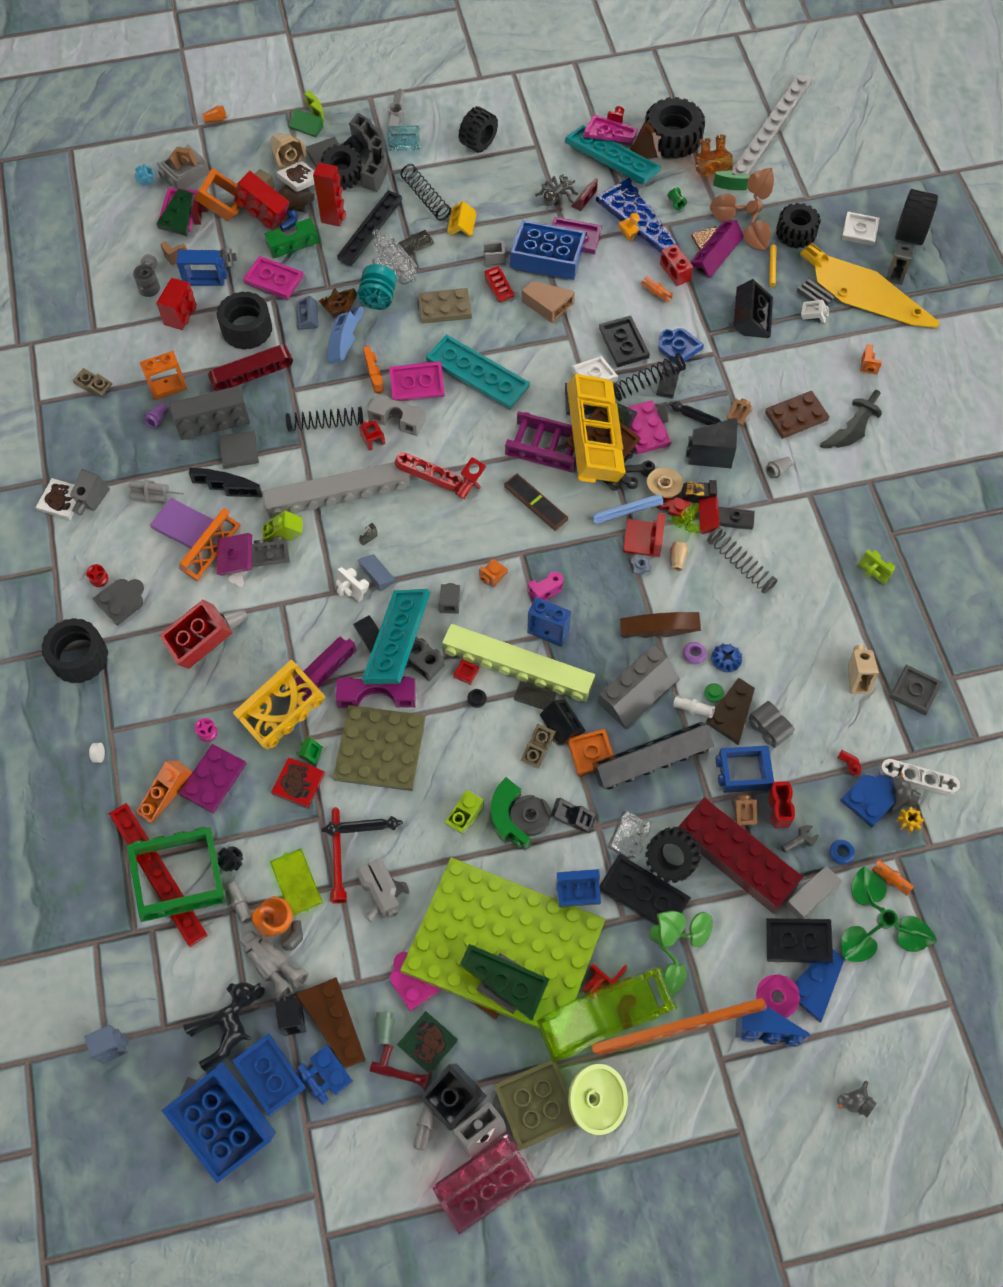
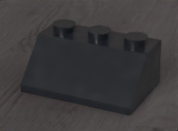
(753, 310)

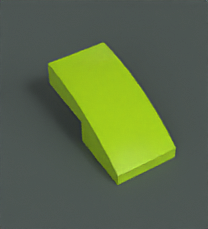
(314, 104)

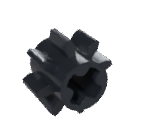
(230, 859)

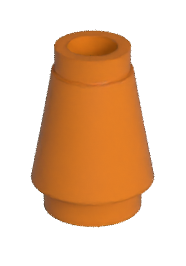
(215, 114)

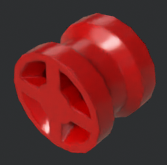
(92, 574)

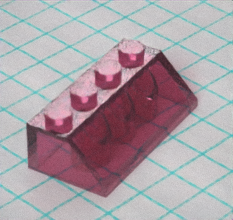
(483, 1183)

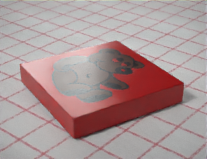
(298, 782)

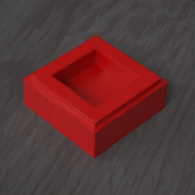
(466, 672)

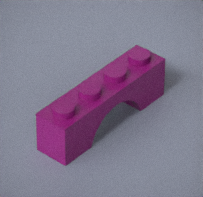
(353, 691)

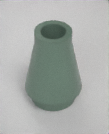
(384, 1025)

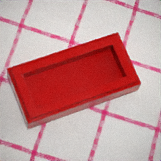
(708, 514)

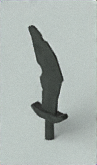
(857, 425)

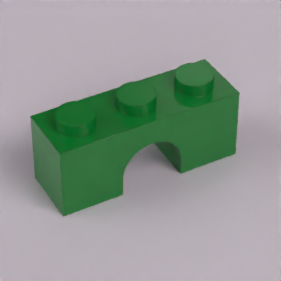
(282, 244)

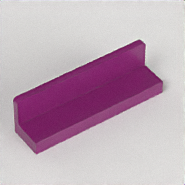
(718, 247)
(327, 664)

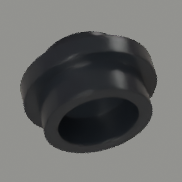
(477, 698)

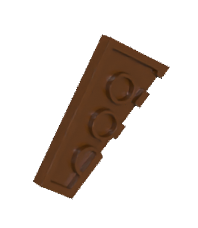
(331, 1015)

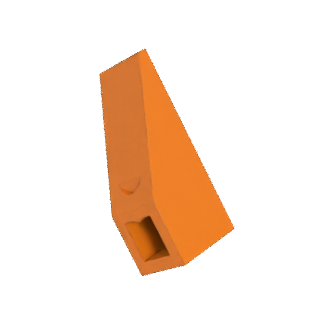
(164, 789)

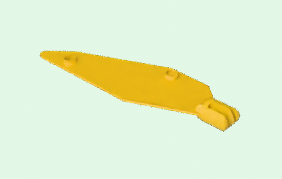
(865, 289)

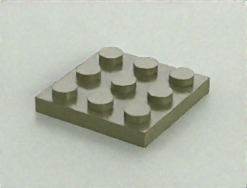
(535, 1104)

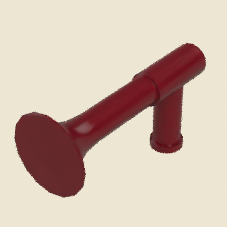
(382, 1069)

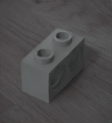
(419, 660)

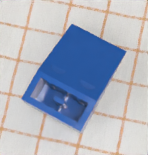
(770, 1028)

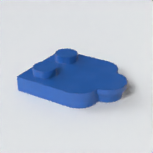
(679, 341)
(870, 798)

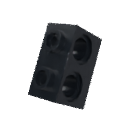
(290, 1016)

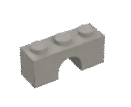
(384, 408)

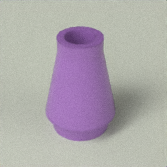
(155, 416)

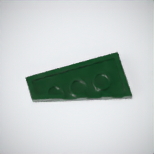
(510, 981)

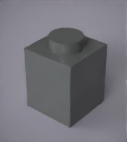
(449, 598)

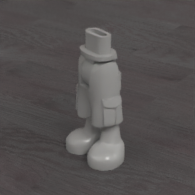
(271, 961)

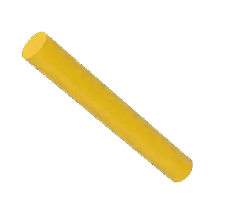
(772, 266)

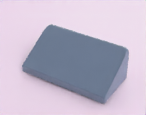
(307, 313)
(376, 572)

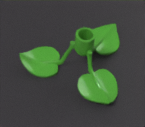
(666, 934)

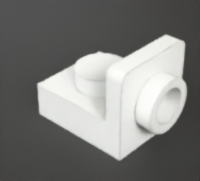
(815, 309)

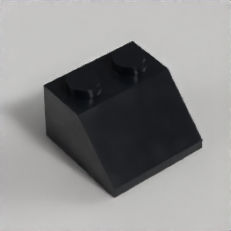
(453, 1096)

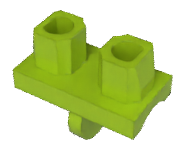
(876, 567)

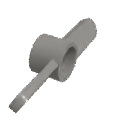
(395, 109)

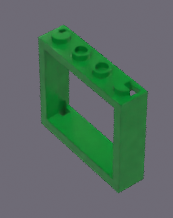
(181, 904)

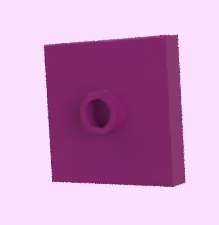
(234, 554)

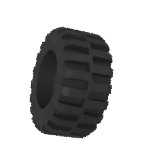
(680, 114)

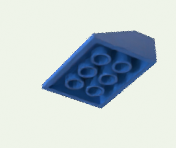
(547, 249)
(219, 1122)

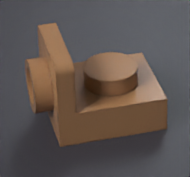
(182, 156)
(740, 410)
(745, 810)

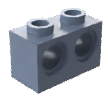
(106, 1044)

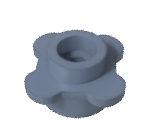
(641, 569)

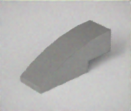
(813, 893)

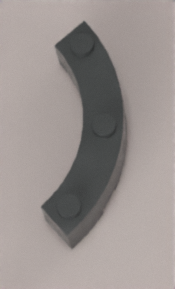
(376, 165)

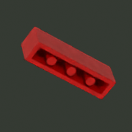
(329, 194)

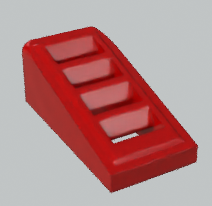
(493, 275)

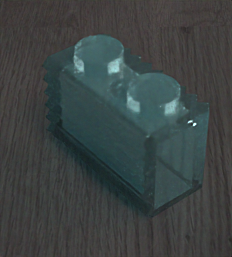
(404, 137)

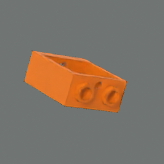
(211, 202)
(166, 386)

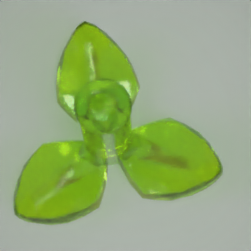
(687, 515)

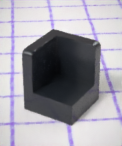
(354, 143)

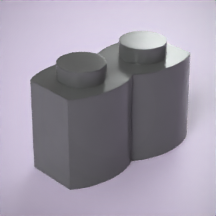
(771, 724)

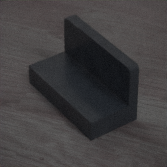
(563, 720)

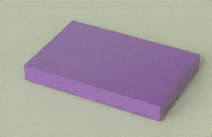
(181, 523)

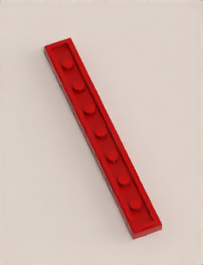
(158, 874)

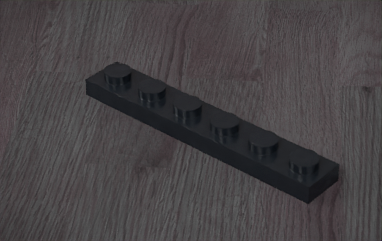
(373, 221)

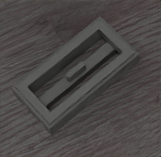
(817, 292)

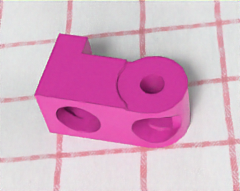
(546, 588)

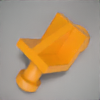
(628, 226)

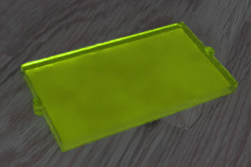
(296, 881)

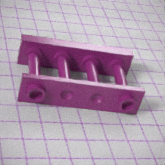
(539, 455)

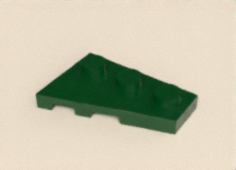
(177, 213)

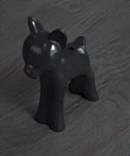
(242, 995)

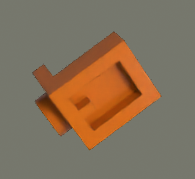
(868, 363)
(492, 573)

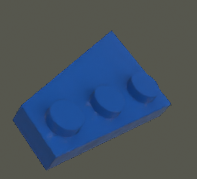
(818, 984)

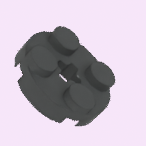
(534, 805)

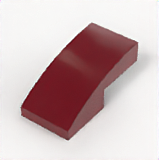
(196, 212)

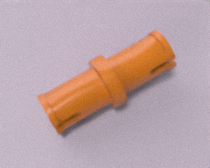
(656, 289)
(893, 877)

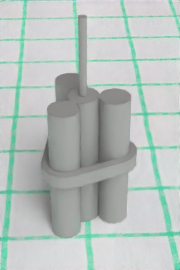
(149, 491)

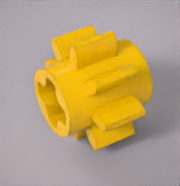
(914, 816)

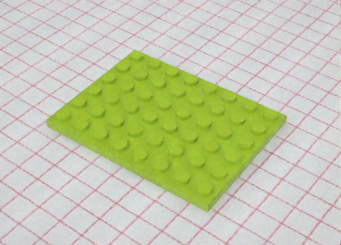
(506, 920)

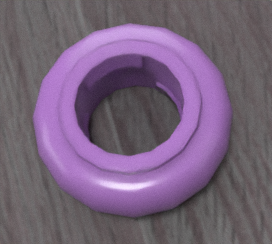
(694, 646)

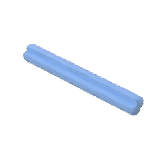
(627, 509)

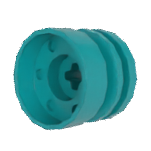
(377, 287)

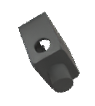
(901, 257)
(88, 492)

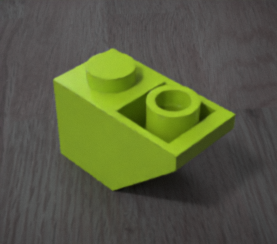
(283, 525)
(465, 812)

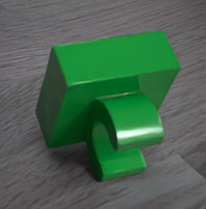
(310, 750)

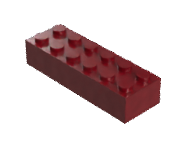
(741, 855)

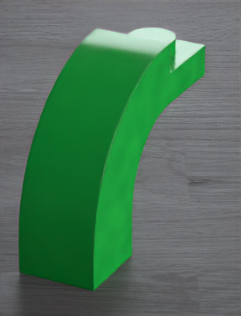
(501, 803)

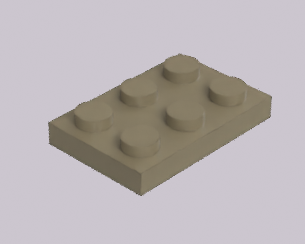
(445, 305)

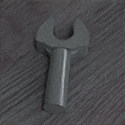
(802, 838)

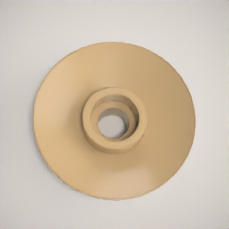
(665, 482)

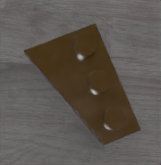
(732, 711)

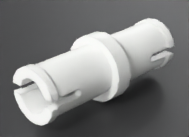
(694, 706)

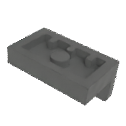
(270, 552)

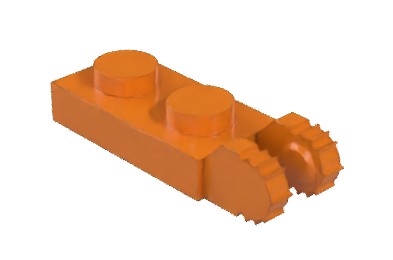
(374, 371)

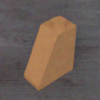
(547, 299)

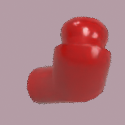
(852, 762)

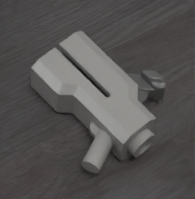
(382, 887)

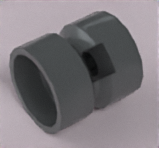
(146, 280)

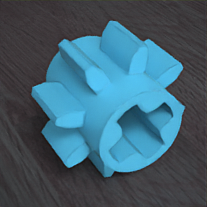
(144, 174)

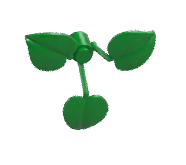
(856, 942)

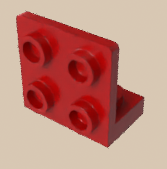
(644, 536)

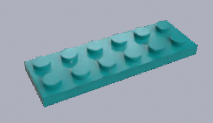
(614, 156)
(478, 372)
(396, 637)

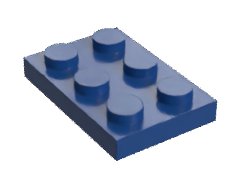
(269, 1074)

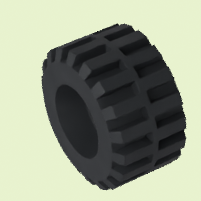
(478, 129)
(348, 156)
(798, 225)
(662, 866)

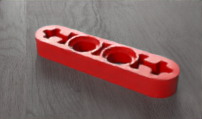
(429, 468)

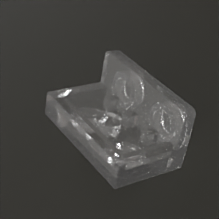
(629, 835)

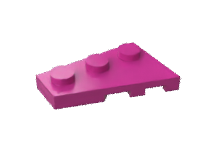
(609, 130)

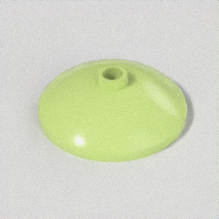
(607, 1102)

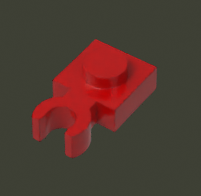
(675, 506)

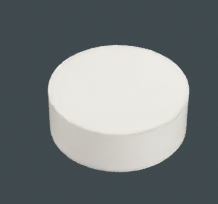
(96, 752)

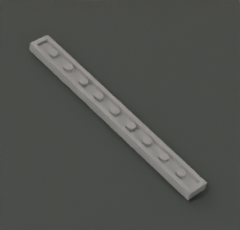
(772, 125)

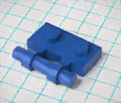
(331, 1071)

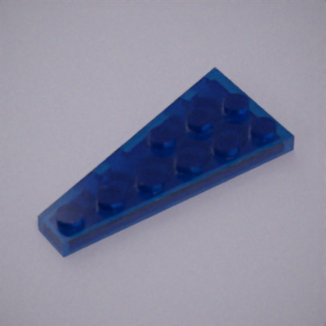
(623, 201)

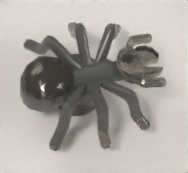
(553, 195)

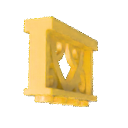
(263, 695)

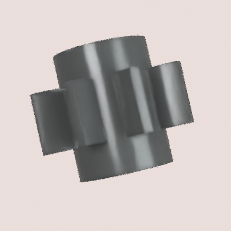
(228, 257)

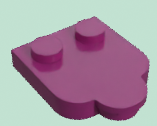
(410, 989)

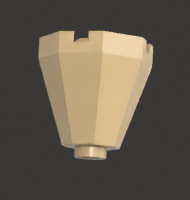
(287, 149)

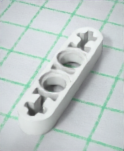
(920, 773)

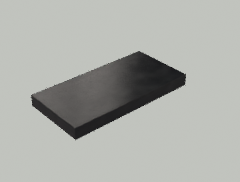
(641, 890)

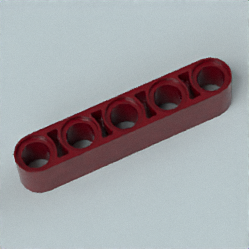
(250, 368)

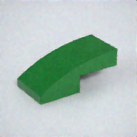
(727, 181)

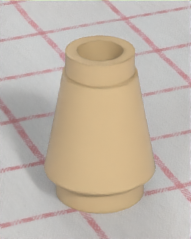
(678, 555)

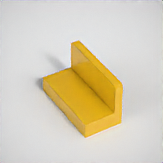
(462, 219)

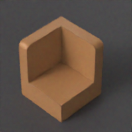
(171, 253)

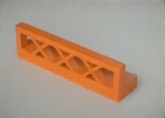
(201, 544)

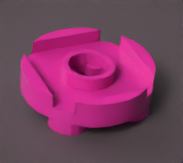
(779, 983)

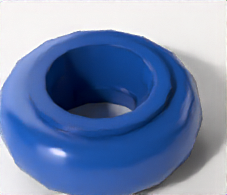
(847, 846)

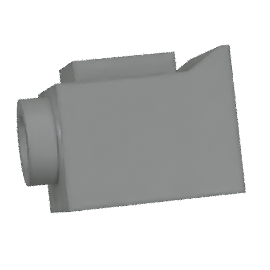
(495, 252)

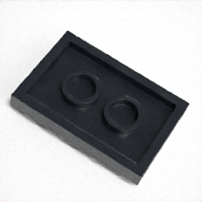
(624, 341)
(799, 940)

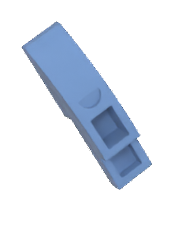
(341, 334)

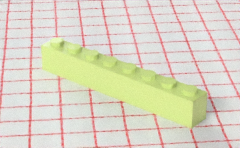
(518, 663)

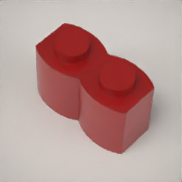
(781, 804)

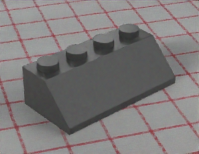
(638, 687)

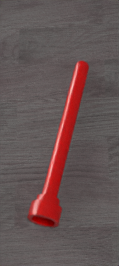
(338, 893)

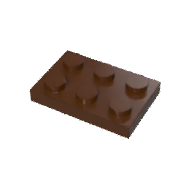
(797, 414)

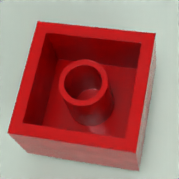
(176, 304)

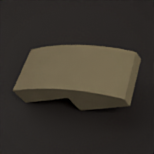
(92, 383)
(538, 746)

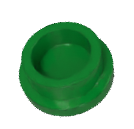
(714, 692)

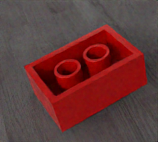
(261, 201)
(195, 634)

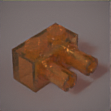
(710, 161)

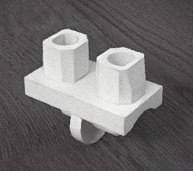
(349, 585)

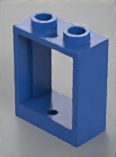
(201, 277)
(556, 625)
(765, 766)

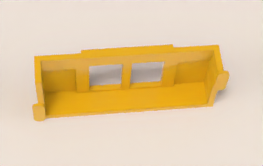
(593, 458)

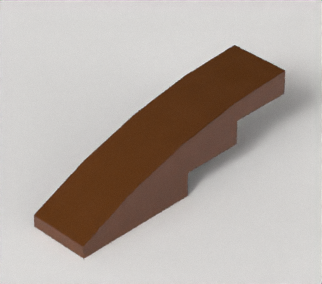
(660, 624)

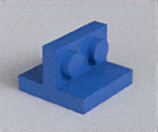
(578, 888)

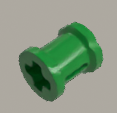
(678, 200)

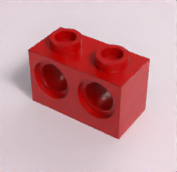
(676, 265)

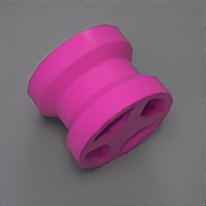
(204, 725)

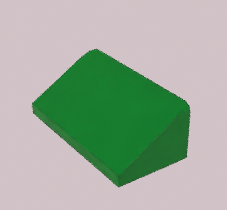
(306, 123)

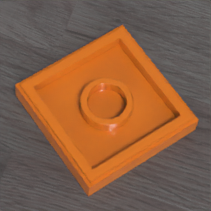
(588, 749)

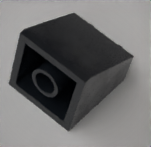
(713, 444)

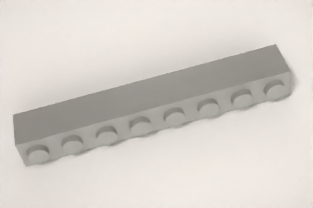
(335, 489)

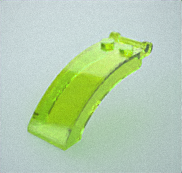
(604, 1014)

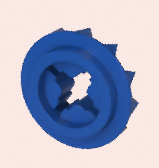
(726, 665)

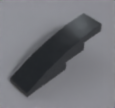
(232, 484)

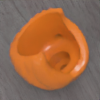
(277, 914)

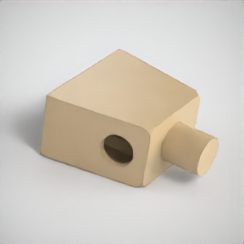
(860, 663)

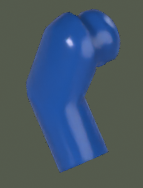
(292, 219)

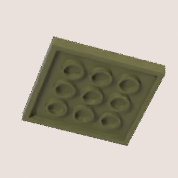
(380, 748)

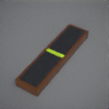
(536, 502)

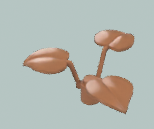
(723, 208)

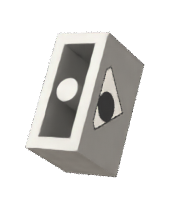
(480, 1130)

